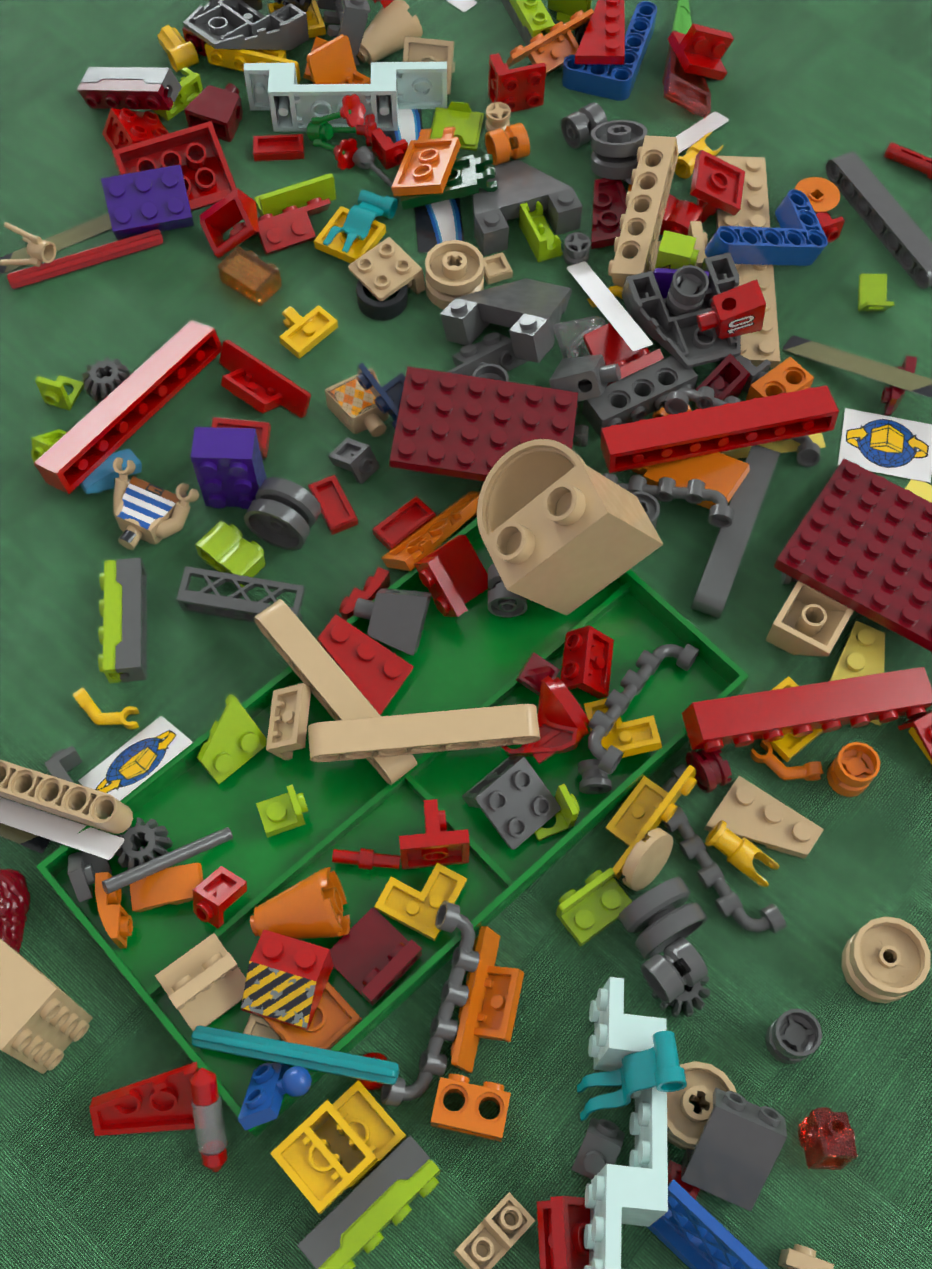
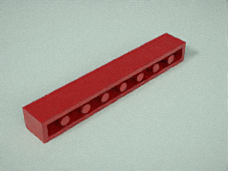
(128, 407)
(718, 429)
(807, 708)

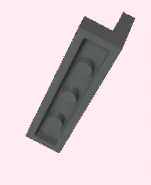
(232, 606)

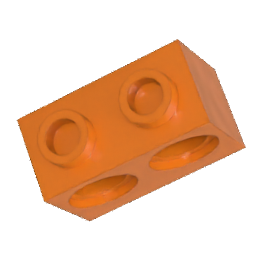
(784, 378)
(468, 1118)

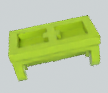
(190, 90)
(538, 233)

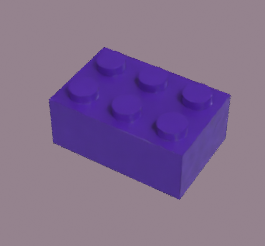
(147, 201)
(227, 465)

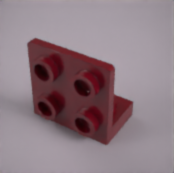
(374, 956)

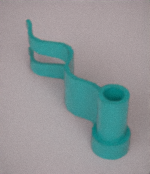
(361, 217)
(639, 1071)

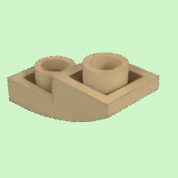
(494, 1235)

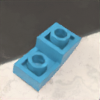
(103, 476)

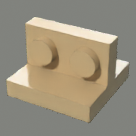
(430, 50)
(203, 982)

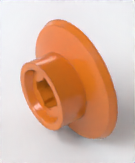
(820, 192)

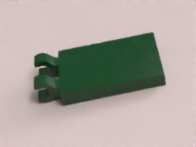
(464, 180)

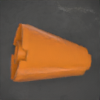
(306, 909)

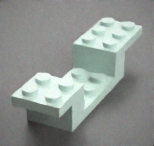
(391, 88)
(637, 1191)

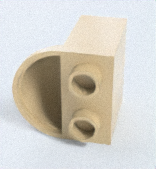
(559, 525)

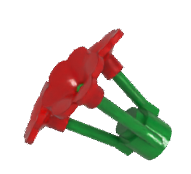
(320, 131)

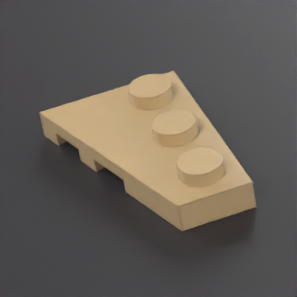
(765, 820)

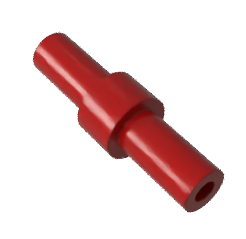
(366, 859)

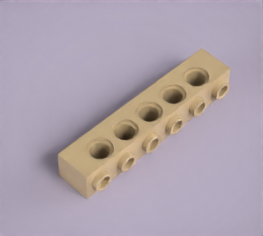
(648, 194)

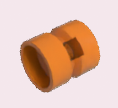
(508, 143)
(853, 769)

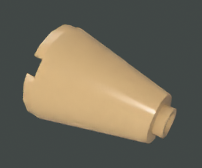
(387, 32)

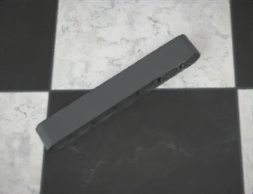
(883, 216)
(733, 539)

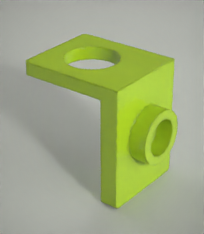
(873, 293)
(55, 393)
(565, 817)

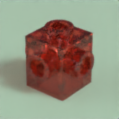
(827, 1139)

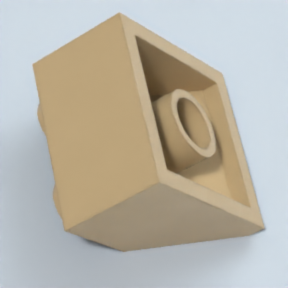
(808, 623)

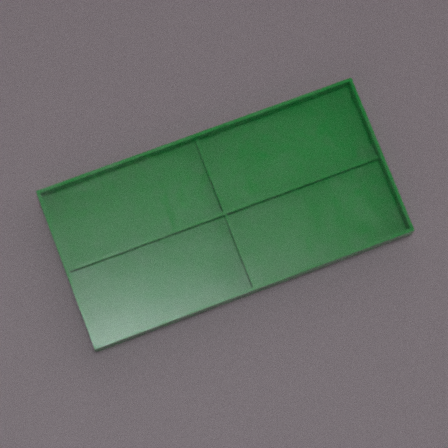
(351, 807)

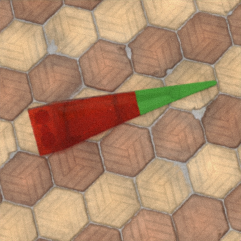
(681, 87)

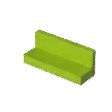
(296, 195)

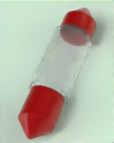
(208, 1119)

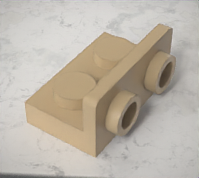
(288, 720)

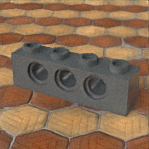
(638, 394)

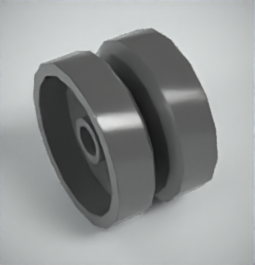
(616, 148)
(282, 513)
(662, 917)

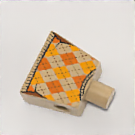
(356, 406)

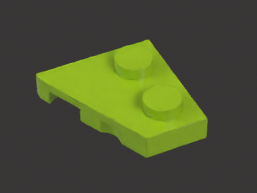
(231, 741)

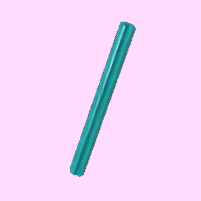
(296, 1055)

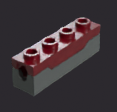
(129, 88)

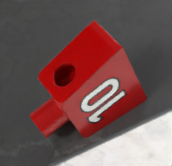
(735, 311)

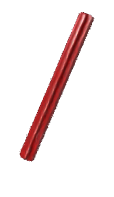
(85, 258)

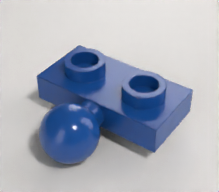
(267, 1091)

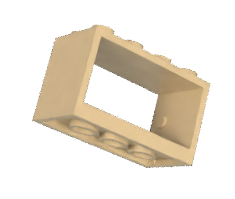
(35, 1014)

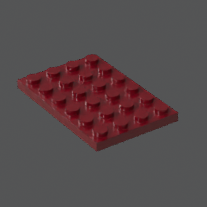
(469, 422)

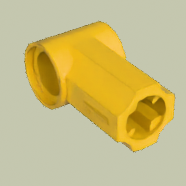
(179, 52)

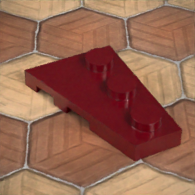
(608, 206)

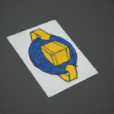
(887, 445)
(137, 759)

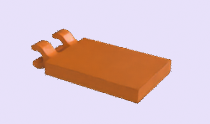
(427, 164)
(715, 470)

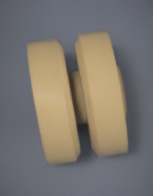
(453, 271)
(885, 960)
(683, 1123)

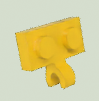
(306, 331)

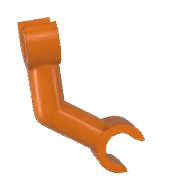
(809, 771)

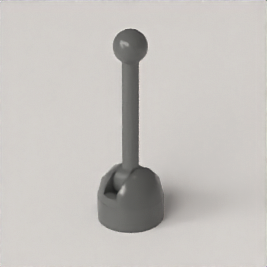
(365, 160)

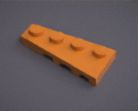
(432, 534)

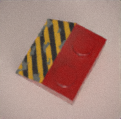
(286, 979)

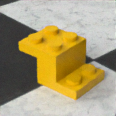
(338, 1146)

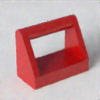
(225, 215)

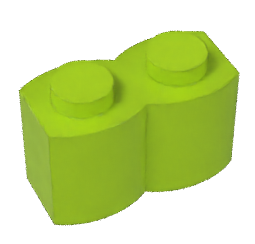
(229, 552)

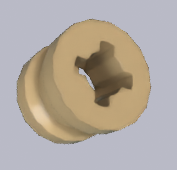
(497, 116)

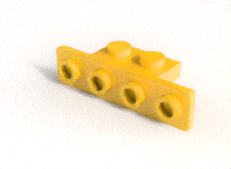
(236, 58)
(645, 810)

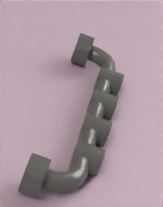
(677, 402)
(719, 515)
(619, 702)
(711, 874)
(442, 1025)

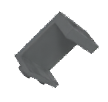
(735, 1149)

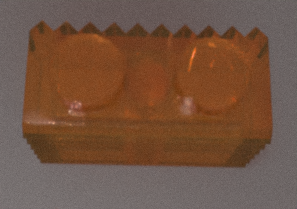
(250, 275)

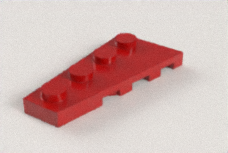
(604, 35)

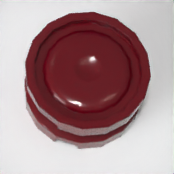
(709, 769)

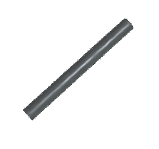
(166, 860)

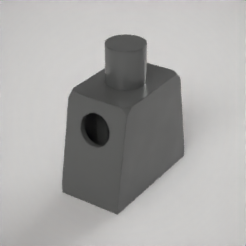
(584, 375)
(395, 617)

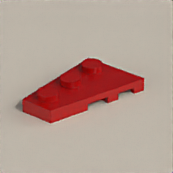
(366, 662)
(147, 1105)

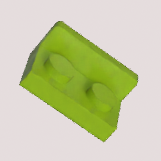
(593, 906)

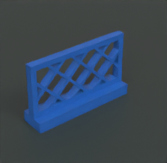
(698, 1236)

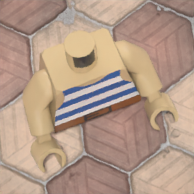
(147, 510)

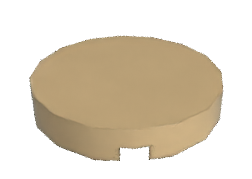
(647, 859)

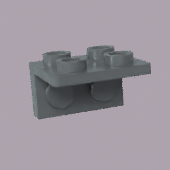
(513, 800)

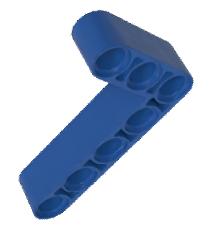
(615, 80)
(795, 243)

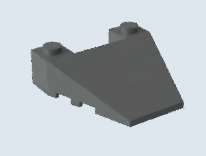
(241, 26)
(517, 185)
(523, 305)
(681, 333)

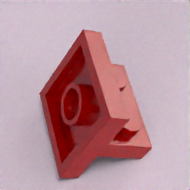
(701, 50)
(716, 185)
(436, 843)
(562, 1232)

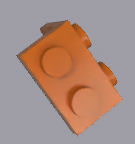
(335, 64)

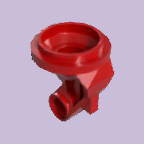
(560, 723)

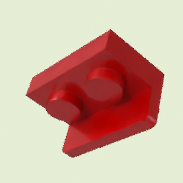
(587, 661)

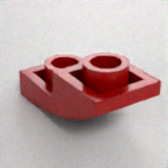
(372, 585)

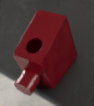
(220, 107)

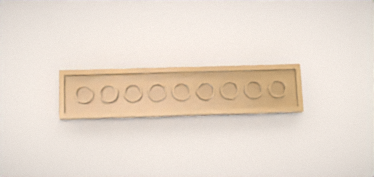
(755, 213)

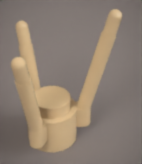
(38, 249)

